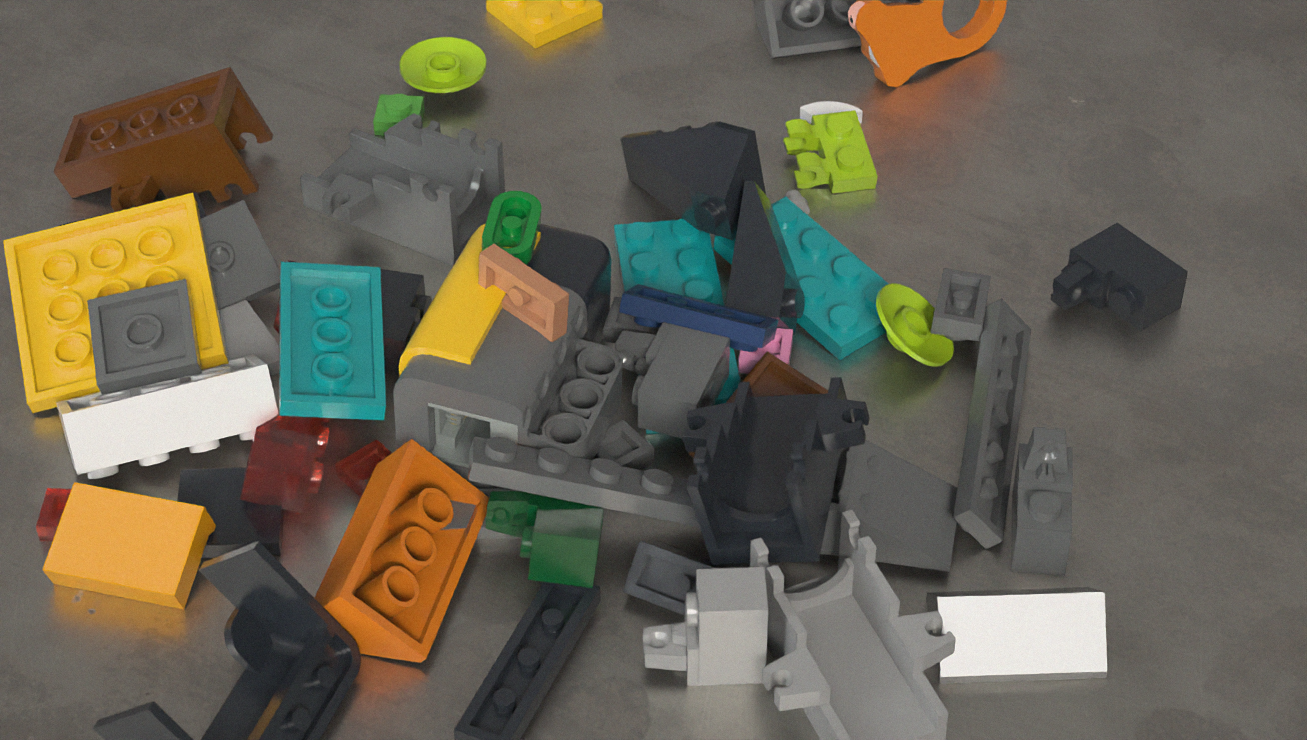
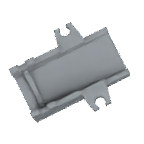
(850, 651)

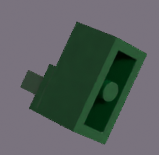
(555, 534)

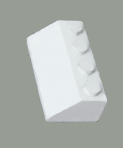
(167, 416)

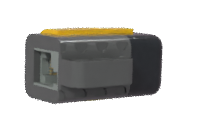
(494, 376)

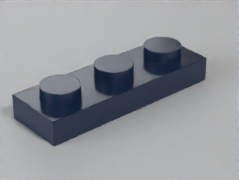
(655, 306)

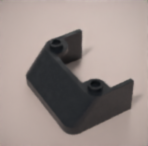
(291, 654)

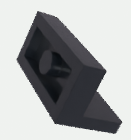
(665, 574)

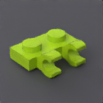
(842, 152)

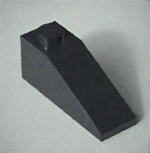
(761, 268)

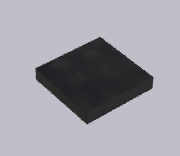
(236, 520)

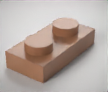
(528, 293)

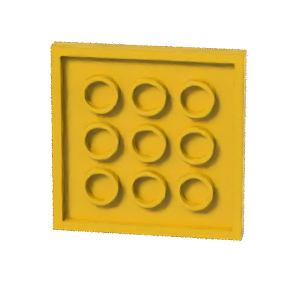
(98, 257)

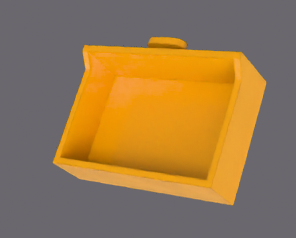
(128, 545)

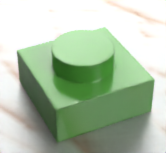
(395, 108)

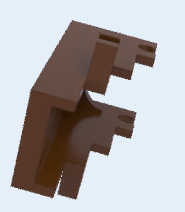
(164, 140)

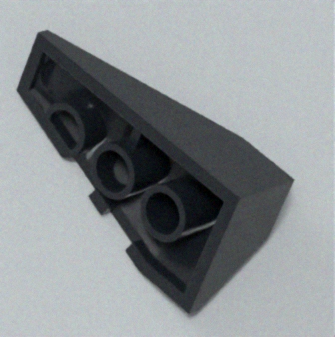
(697, 172)

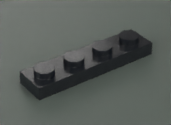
(528, 663)

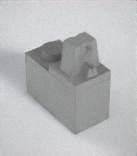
(721, 631)

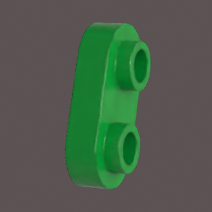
(513, 223)

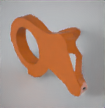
(912, 35)

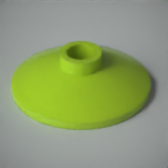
(443, 64)
(909, 324)

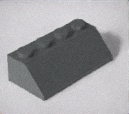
(807, 26)

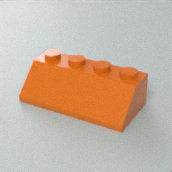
(394, 559)

